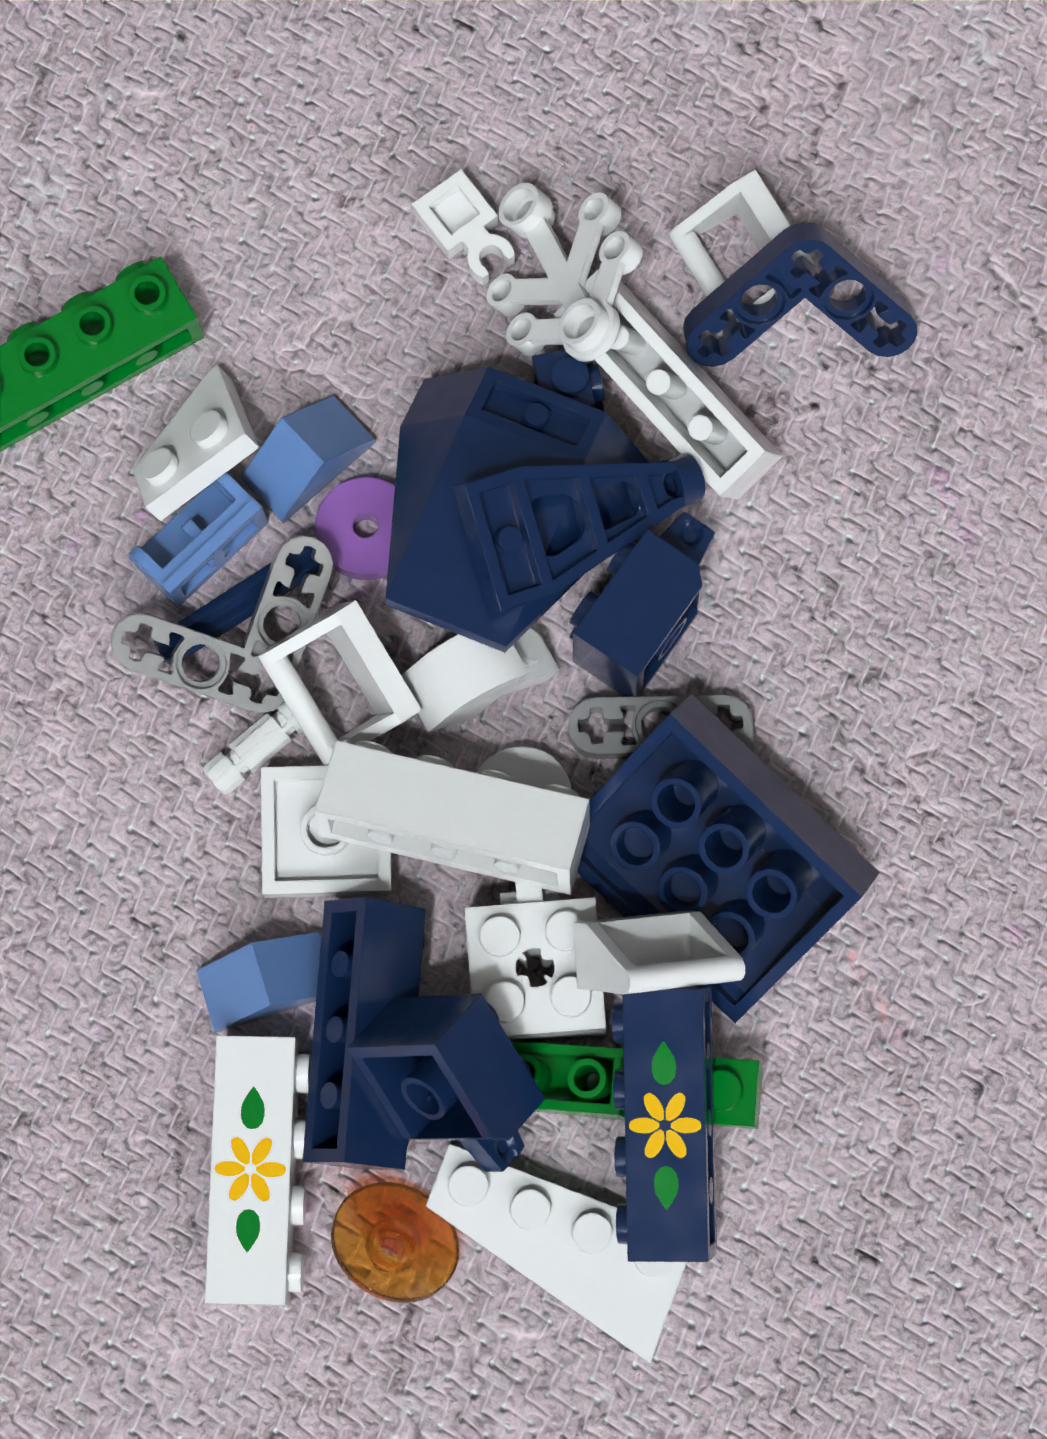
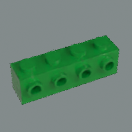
(91, 347)

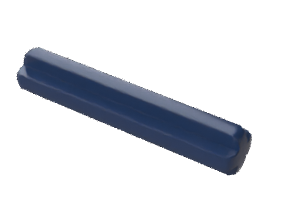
(237, 603)

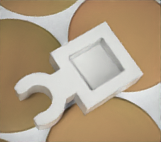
(460, 221)

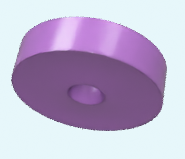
(336, 521)

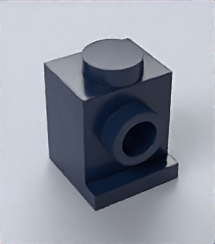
(569, 377)

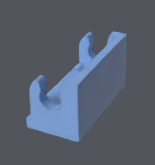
(200, 539)

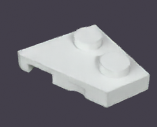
(196, 446)

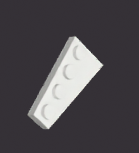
(560, 1245)

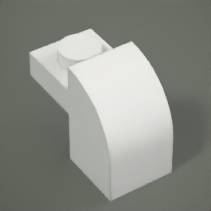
(467, 676)

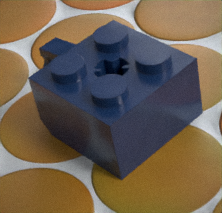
(643, 608)
(449, 1074)

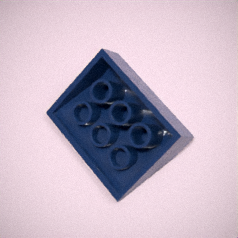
(720, 834)

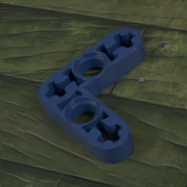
(792, 283)

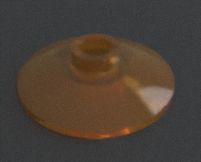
(394, 1219)

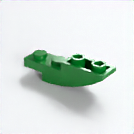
(581, 1083)

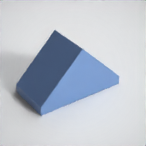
(305, 455)
(261, 980)

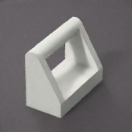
(759, 214)
(366, 662)
(653, 953)

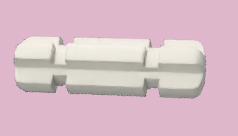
(252, 749)

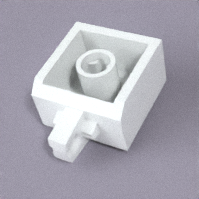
(523, 928)

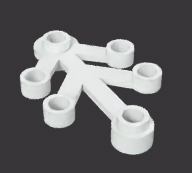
(588, 323)

